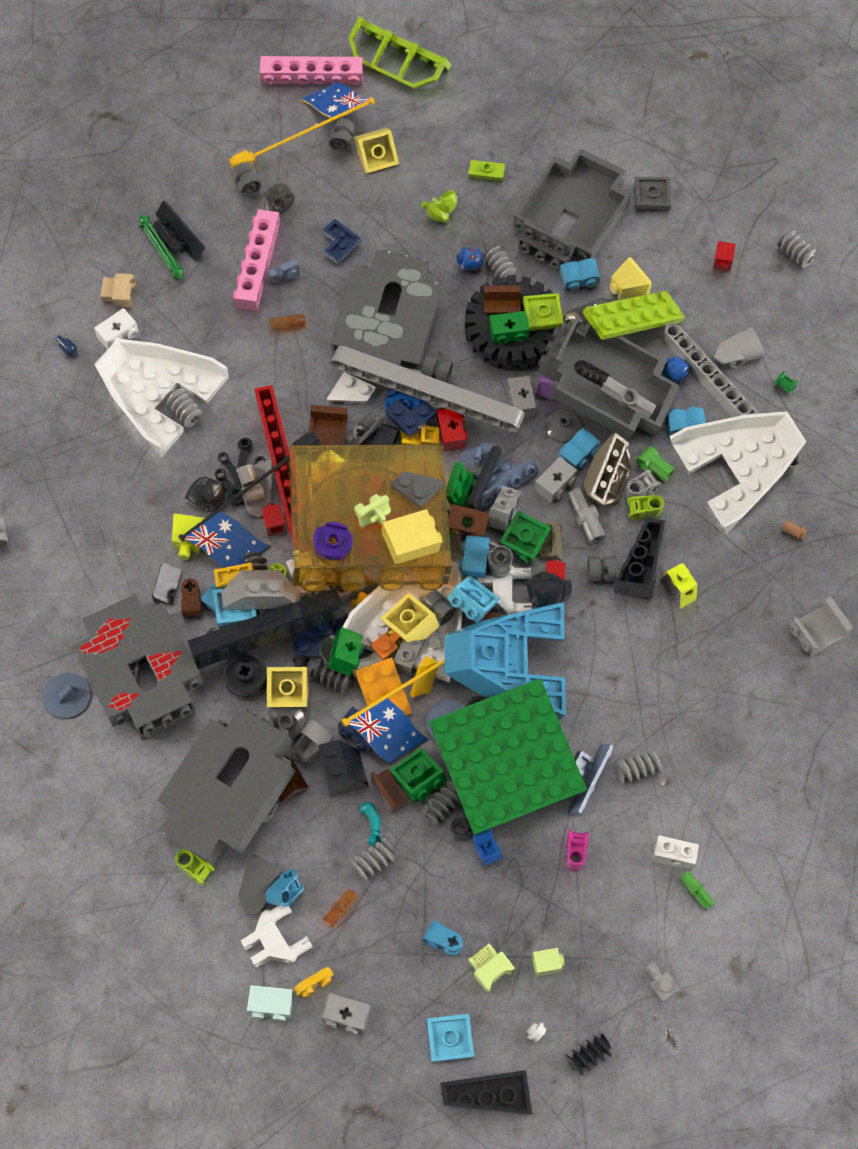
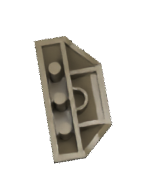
(609, 471)

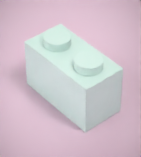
(270, 1003)

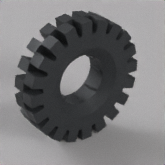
(512, 352)

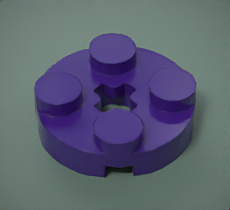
(332, 551)

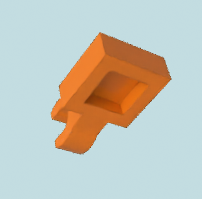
(385, 645)

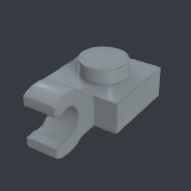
(663, 984)

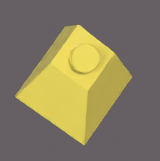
(630, 281)

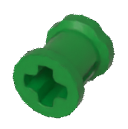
(786, 383)

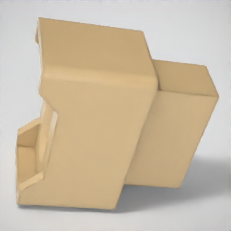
(118, 289)

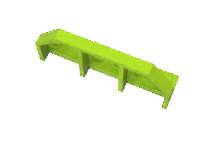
(397, 43)

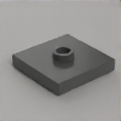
(652, 193)

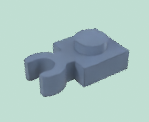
(286, 271)

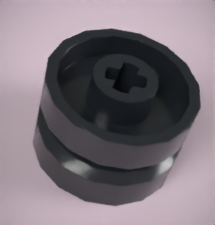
(245, 676)

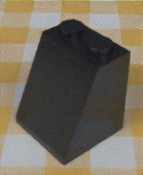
(342, 767)

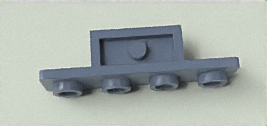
(508, 476)
(590, 770)

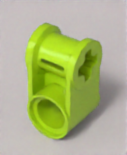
(642, 507)
(196, 869)

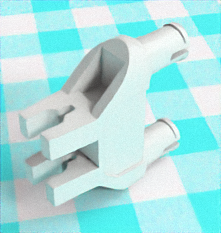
(503, 589)
(272, 941)

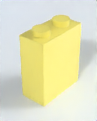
(411, 536)

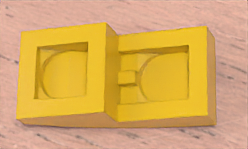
(425, 436)

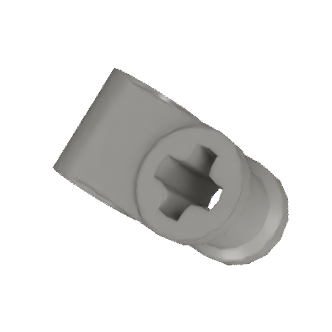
(644, 484)

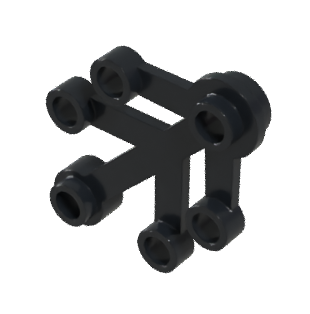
(244, 450)

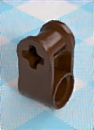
(191, 601)

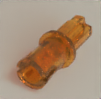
(286, 321)
(339, 908)

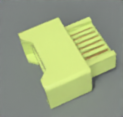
(490, 966)

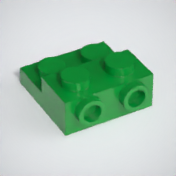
(460, 485)
(525, 537)
(418, 775)

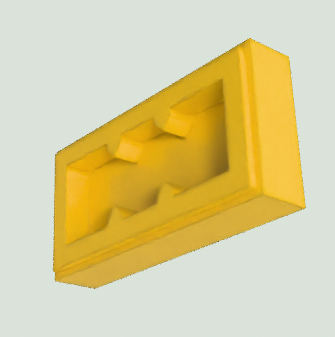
(224, 575)

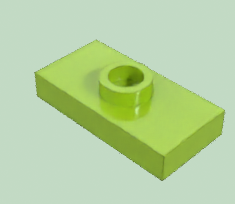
(486, 170)

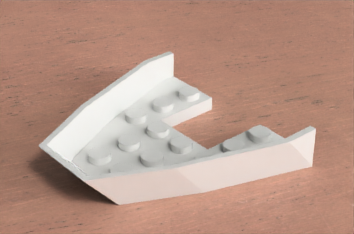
(144, 372)
(754, 448)
(367, 622)

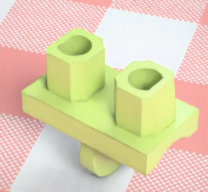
(373, 512)

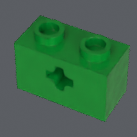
(509, 327)
(345, 651)

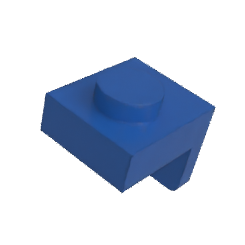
(487, 847)

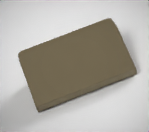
(552, 545)

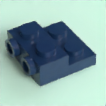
(309, 641)

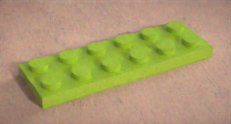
(633, 314)

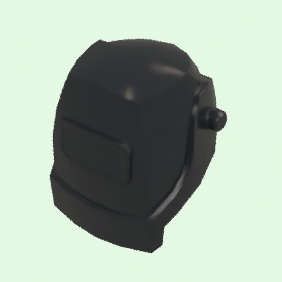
(205, 494)
(548, 589)

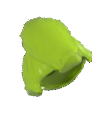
(440, 208)

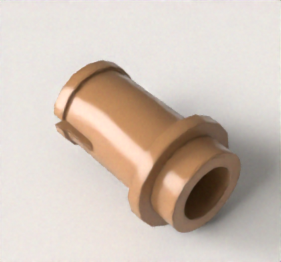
(795, 530)

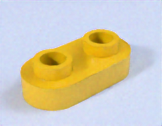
(321, 978)

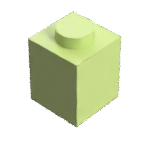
(547, 962)

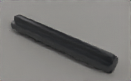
(484, 477)

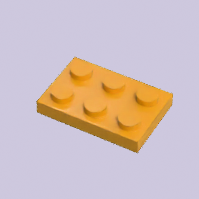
(380, 680)

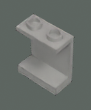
(821, 627)

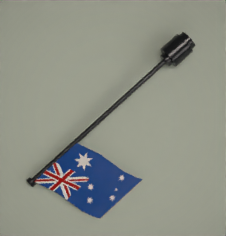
(225, 537)

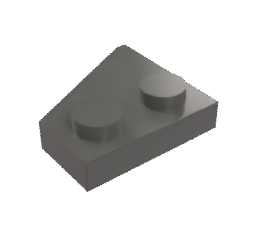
(416, 488)

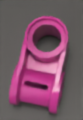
(576, 846)

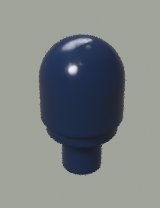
(66, 346)

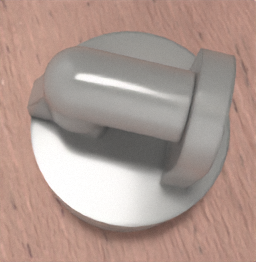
(312, 736)

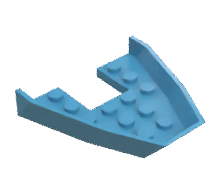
(494, 656)

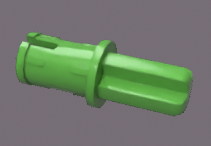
(697, 890)

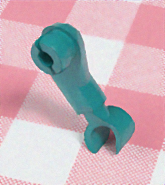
(375, 822)

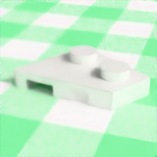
(351, 390)

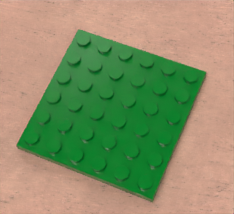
(507, 756)

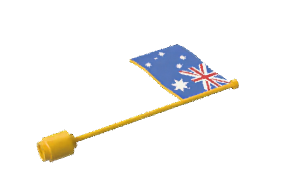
(331, 101)
(387, 726)

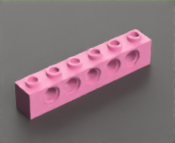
(311, 70)
(269, 222)

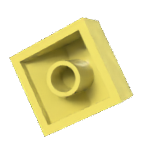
(376, 150)
(411, 619)
(287, 686)

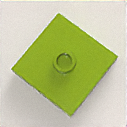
(543, 311)

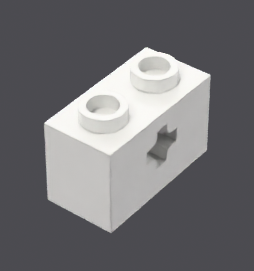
(117, 326)
(675, 852)

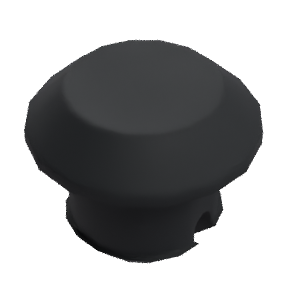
(300, 660)

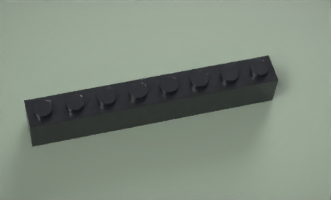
(266, 628)

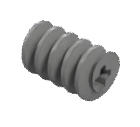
(797, 249)
(500, 263)
(183, 407)
(638, 765)
(373, 858)

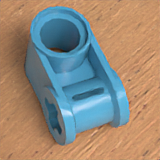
(284, 889)
(439, 937)

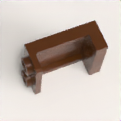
(329, 424)

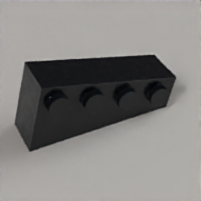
(642, 564)
(493, 1092)

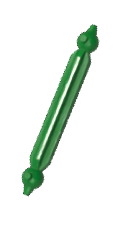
(160, 247)

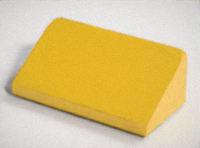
(425, 683)

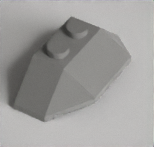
(259, 591)

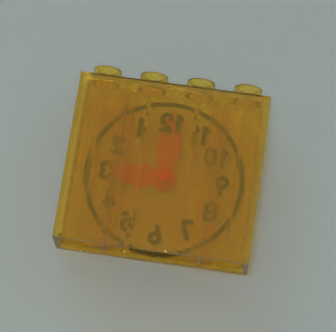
(326, 488)

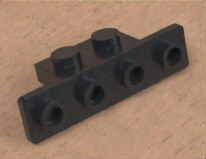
(176, 232)

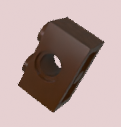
(477, 517)

